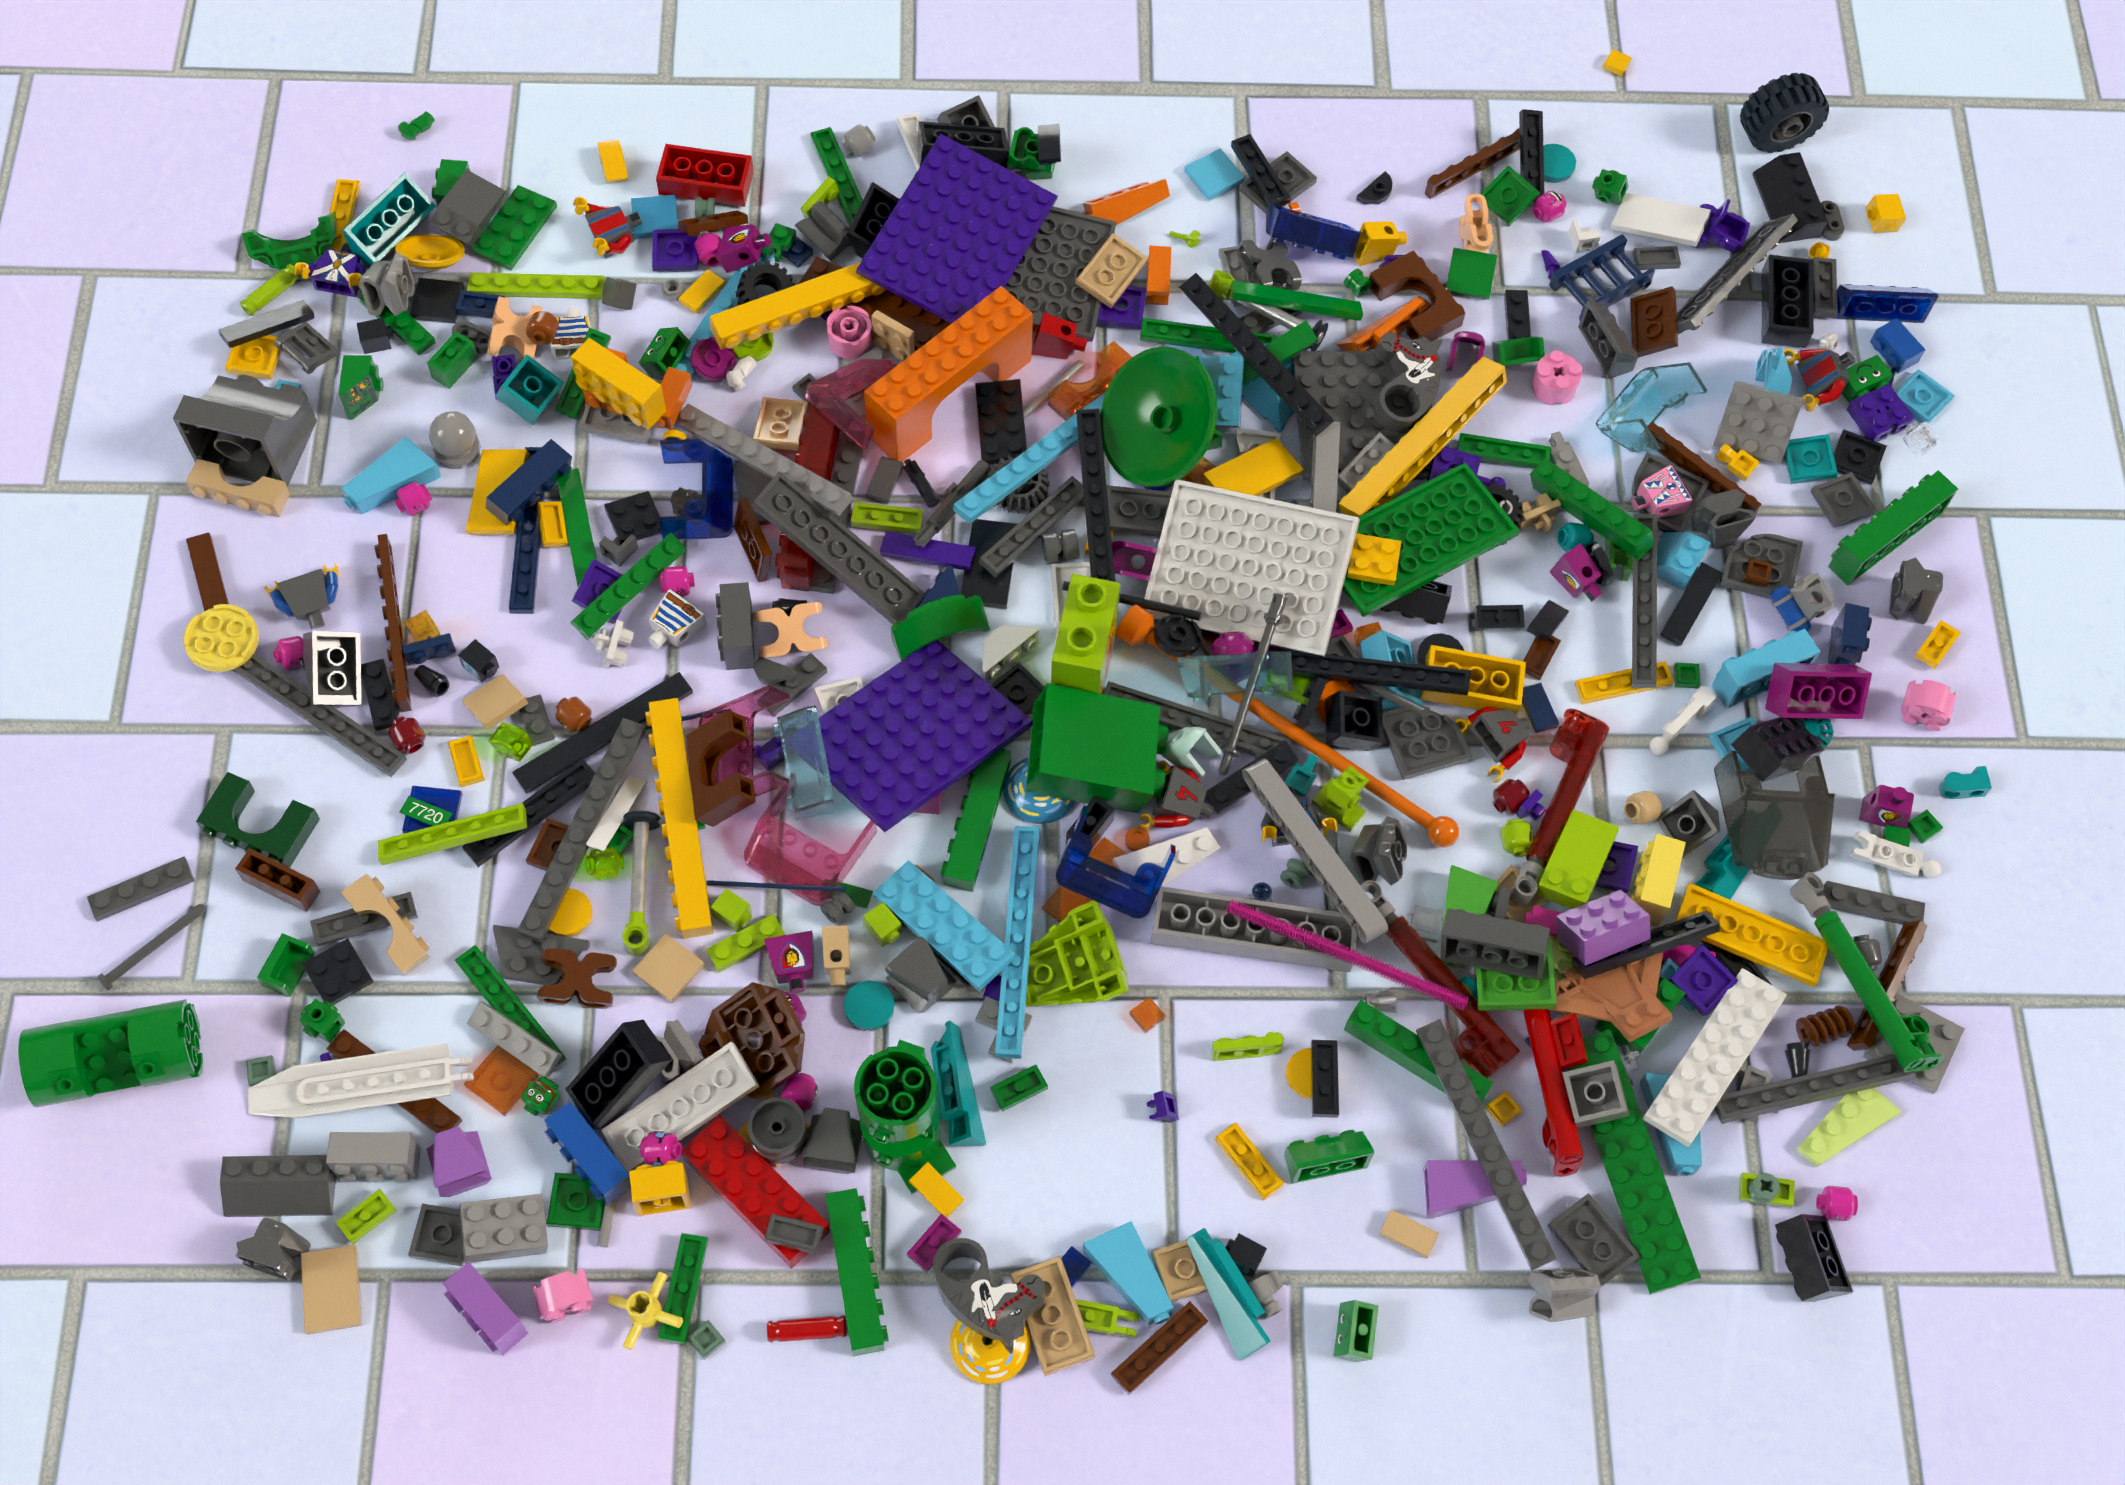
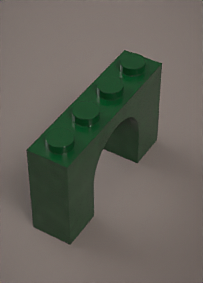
(280, 843)

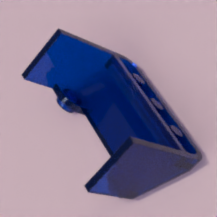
(713, 513)
(1106, 883)

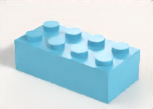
(1752, 672)

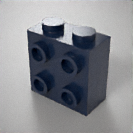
(1849, 635)

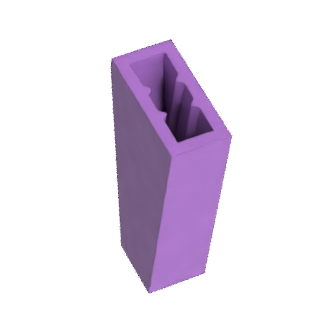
(1459, 1185)

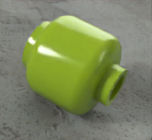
(1517, 837)

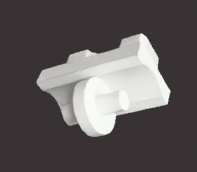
(617, 636)

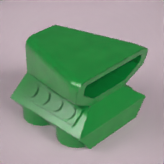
(1025, 157)

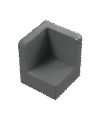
(619, 293)
(618, 553)

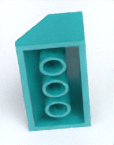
(387, 220)

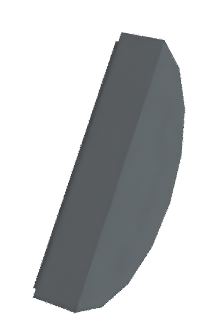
(771, 672)

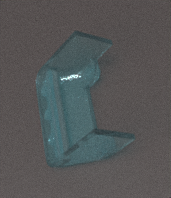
(1644, 401)
(1229, 674)
(805, 763)

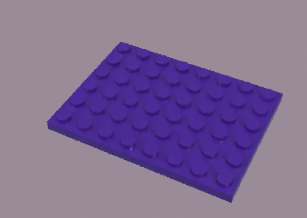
(956, 231)
(915, 733)

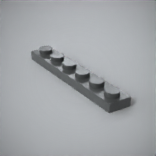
(1032, 527)

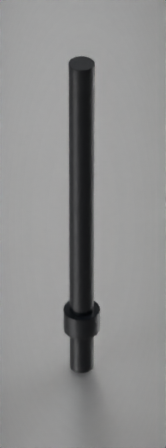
(1152, 605)

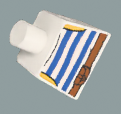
(570, 334)
(675, 621)

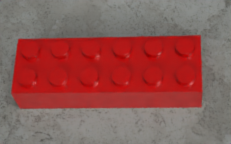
(748, 1183)

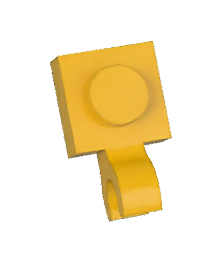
(1739, 463)

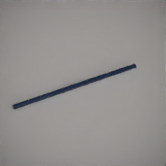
(776, 886)

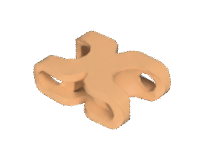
(1474, 225)
(510, 330)
(790, 629)

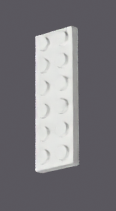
(682, 1104)

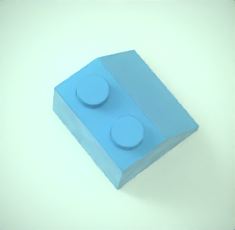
(1679, 557)

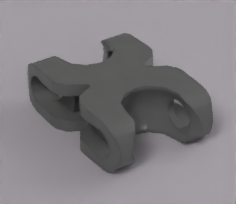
(1269, 264)

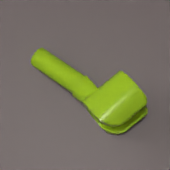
(1191, 239)

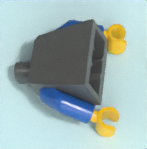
(307, 595)

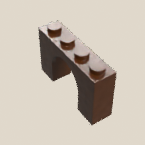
(1411, 273)
(705, 748)

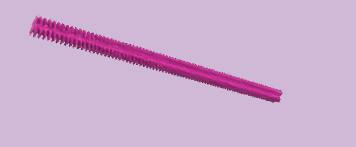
(1336, 950)

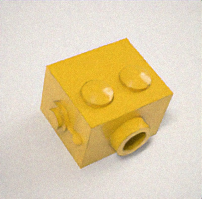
(1885, 213)

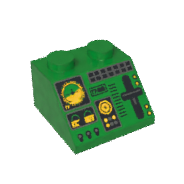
(359, 384)

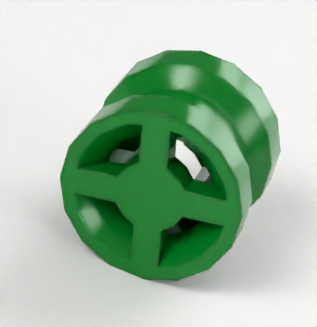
(1357, 282)

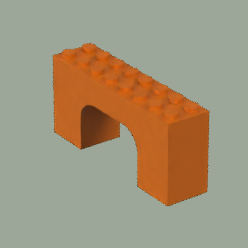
(987, 338)

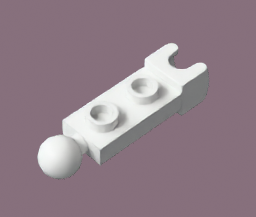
(1698, 705)
(1893, 856)

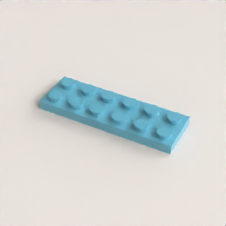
(945, 925)

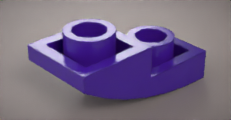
(502, 368)

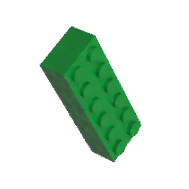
(1892, 527)

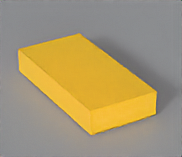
(701, 291)
(552, 524)
(466, 761)
(936, 1190)

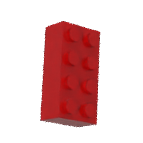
(705, 174)

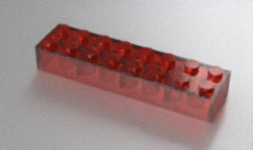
(818, 456)

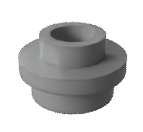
(672, 284)

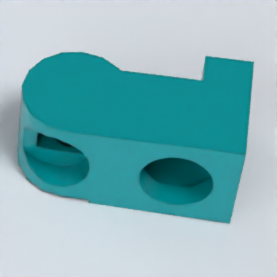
(1966, 785)

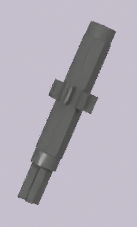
(954, 493)

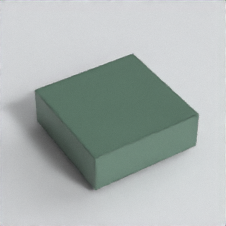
(260, 1069)
(706, 1339)

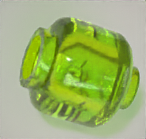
(604, 864)

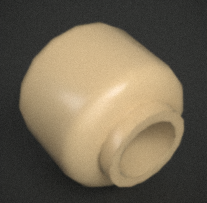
(1642, 807)

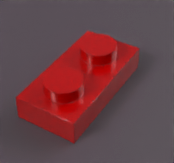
(1569, 1041)

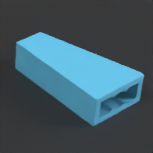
(386, 475)
(1678, 1156)
(1128, 1268)

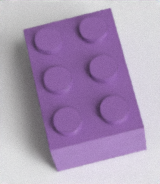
(1603, 927)
(484, 1309)

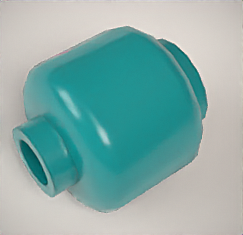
(1573, 534)

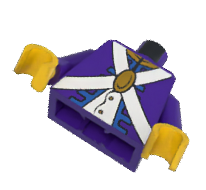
(334, 272)

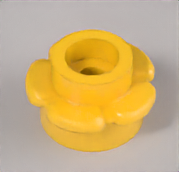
(1819, 250)

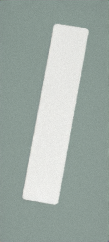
(614, 815)

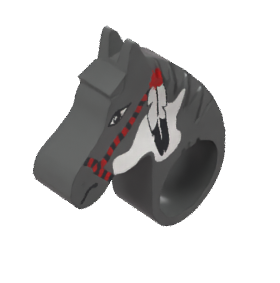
(1418, 378)
(985, 1308)

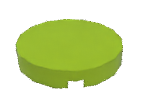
(757, 348)

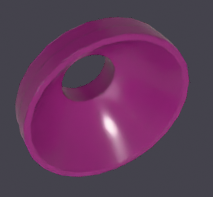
(1232, 643)

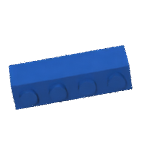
(588, 1153)

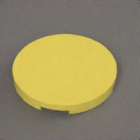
(221, 638)

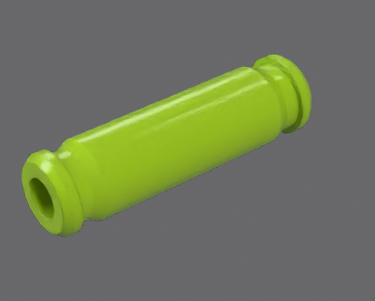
(269, 290)

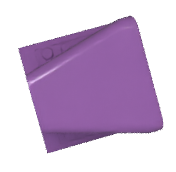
(457, 1162)

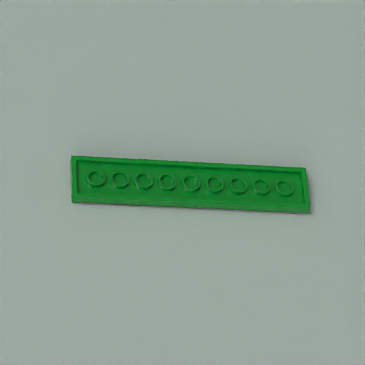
(1640, 1184)

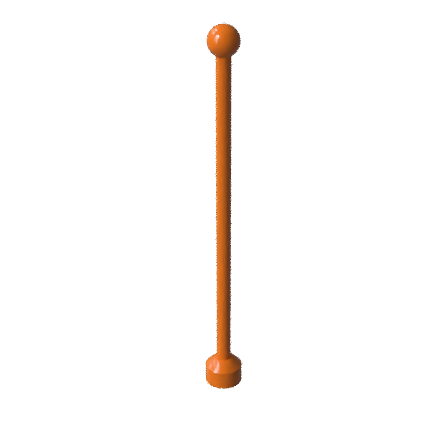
(1443, 831)

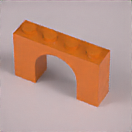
(675, 390)

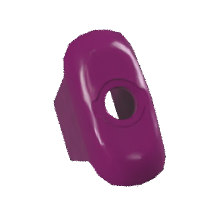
(1469, 337)
(1122, 557)

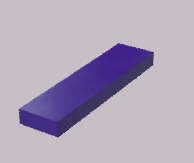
(934, 553)

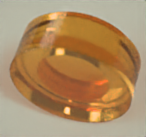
(1137, 839)

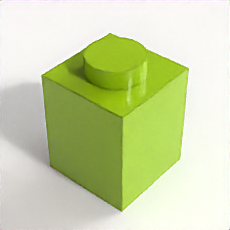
(731, 910)
(882, 925)

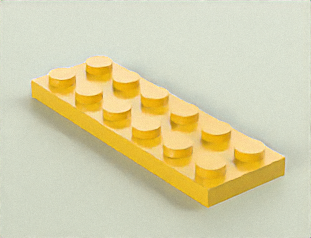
(1757, 936)

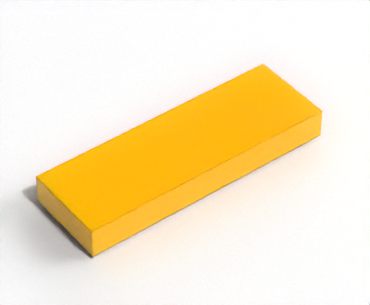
(1249, 1161)

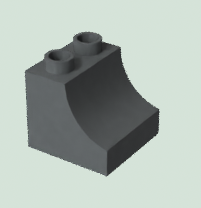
(247, 427)

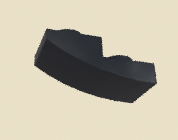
(1049, 144)

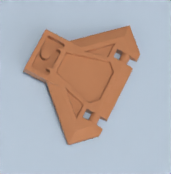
(1619, 996)

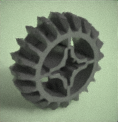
(1027, 494)

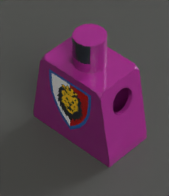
(741, 246)
(1577, 573)
(1887, 806)
(792, 959)

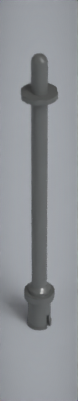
(1272, 619)

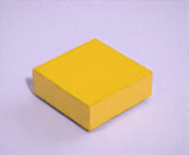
(1617, 62)
(1503, 1109)

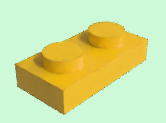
(1937, 644)

